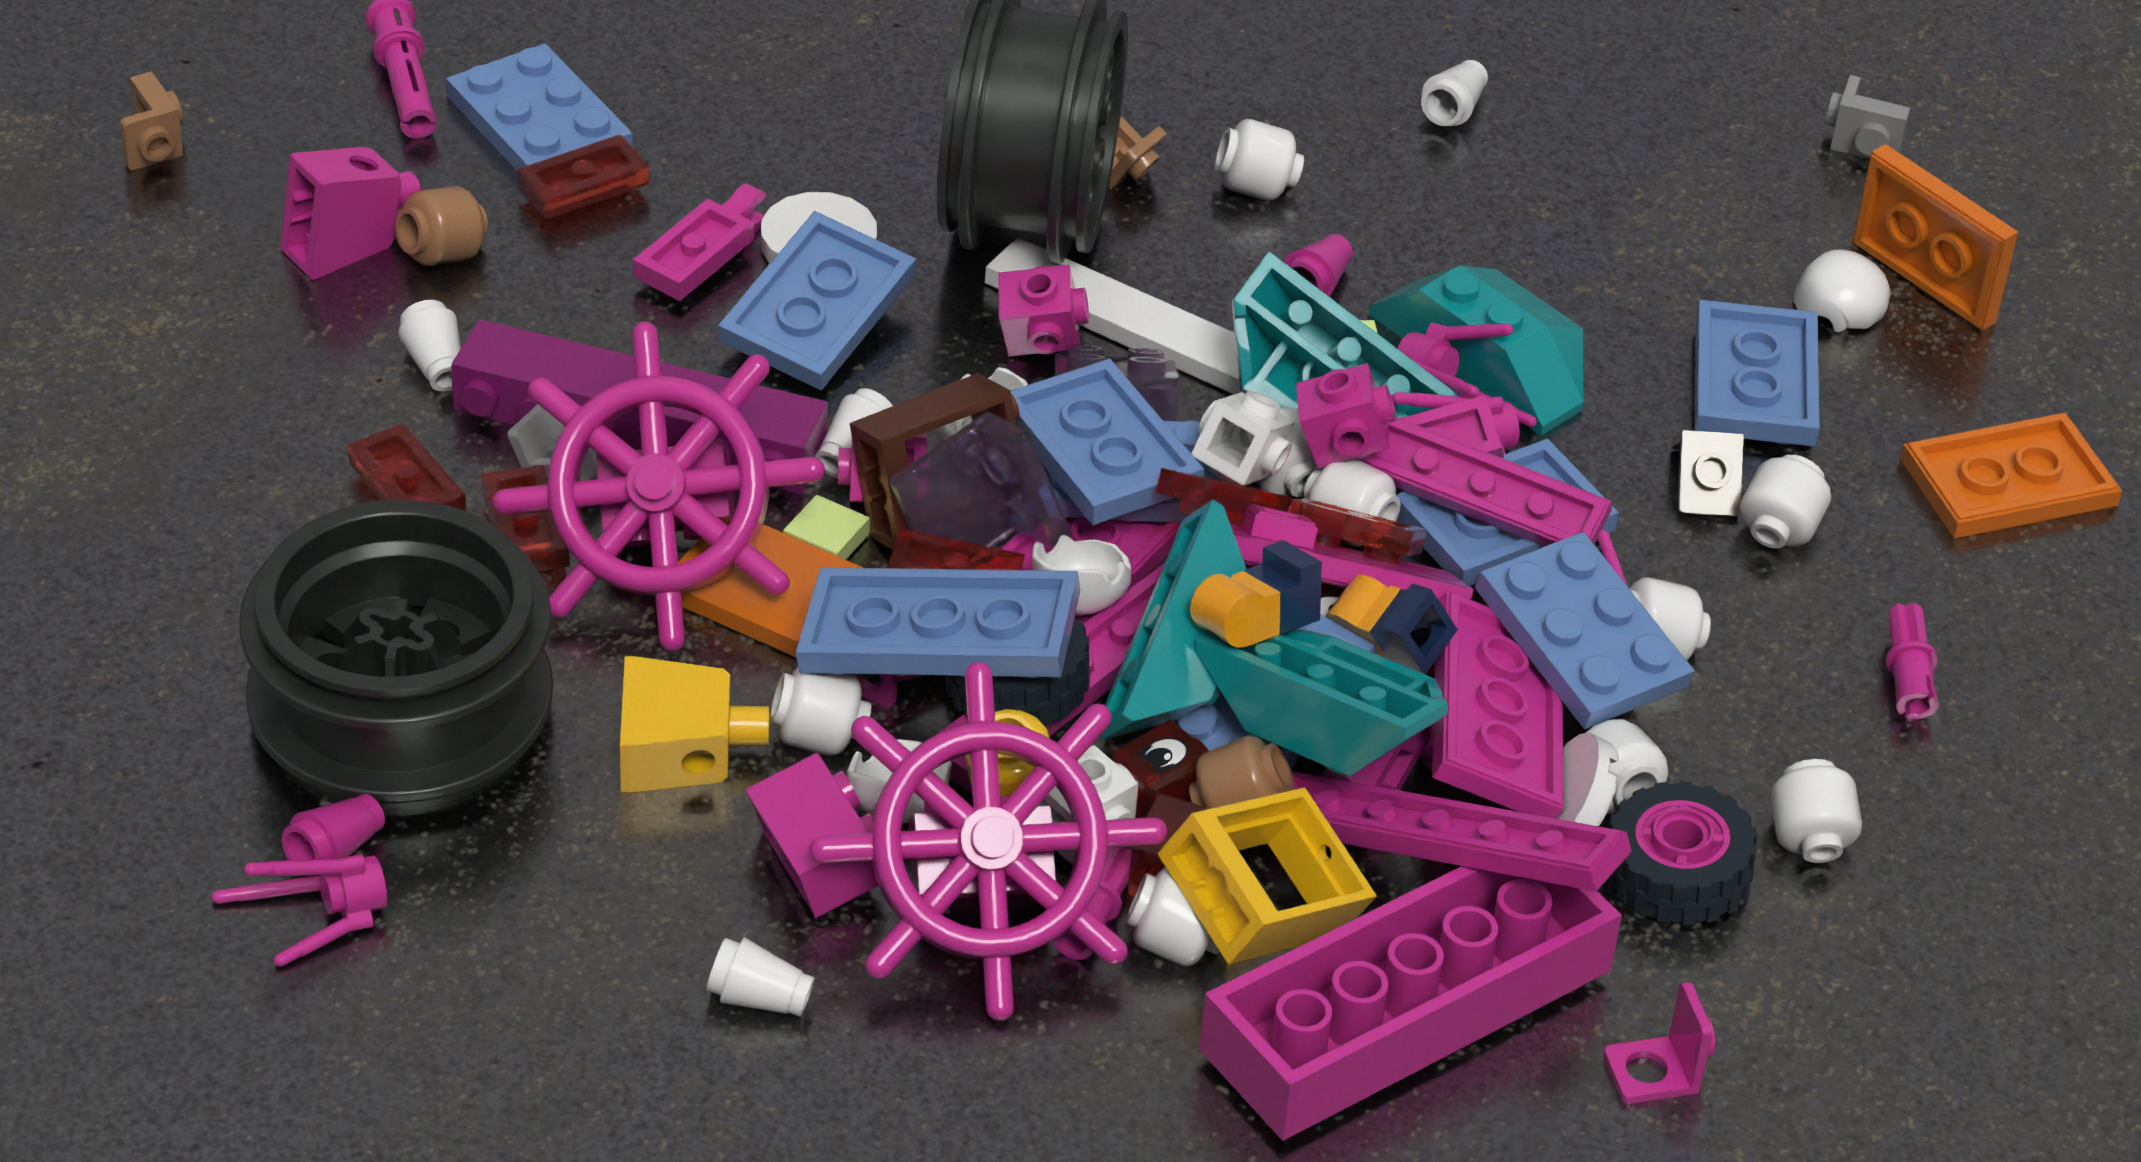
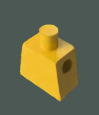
(681, 725)

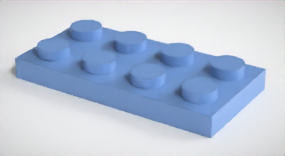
(938, 621)

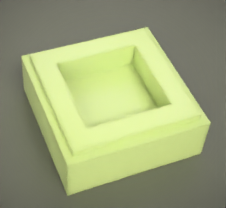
(830, 527)

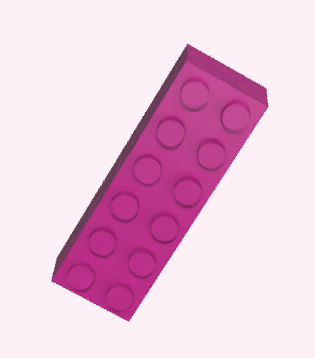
(1401, 990)

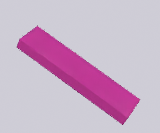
(1487, 486)

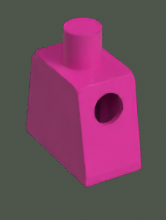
(341, 207)

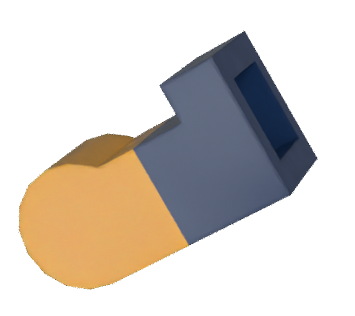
(1261, 599)
(1390, 615)

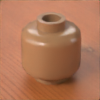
(441, 226)
(1240, 773)

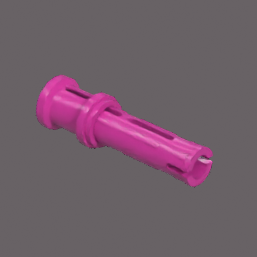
(399, 50)

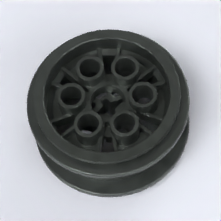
(1032, 123)
(397, 653)

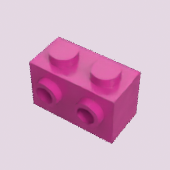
(808, 804)

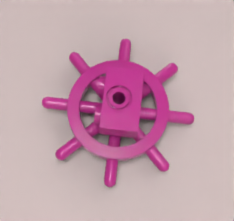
(659, 488)
(989, 848)

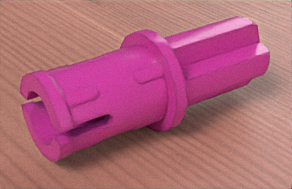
(1912, 662)
(1105, 903)

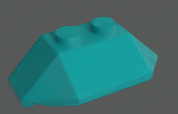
(1298, 333)
(1531, 368)
(1162, 670)
(1323, 696)

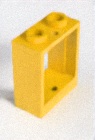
(1230, 898)

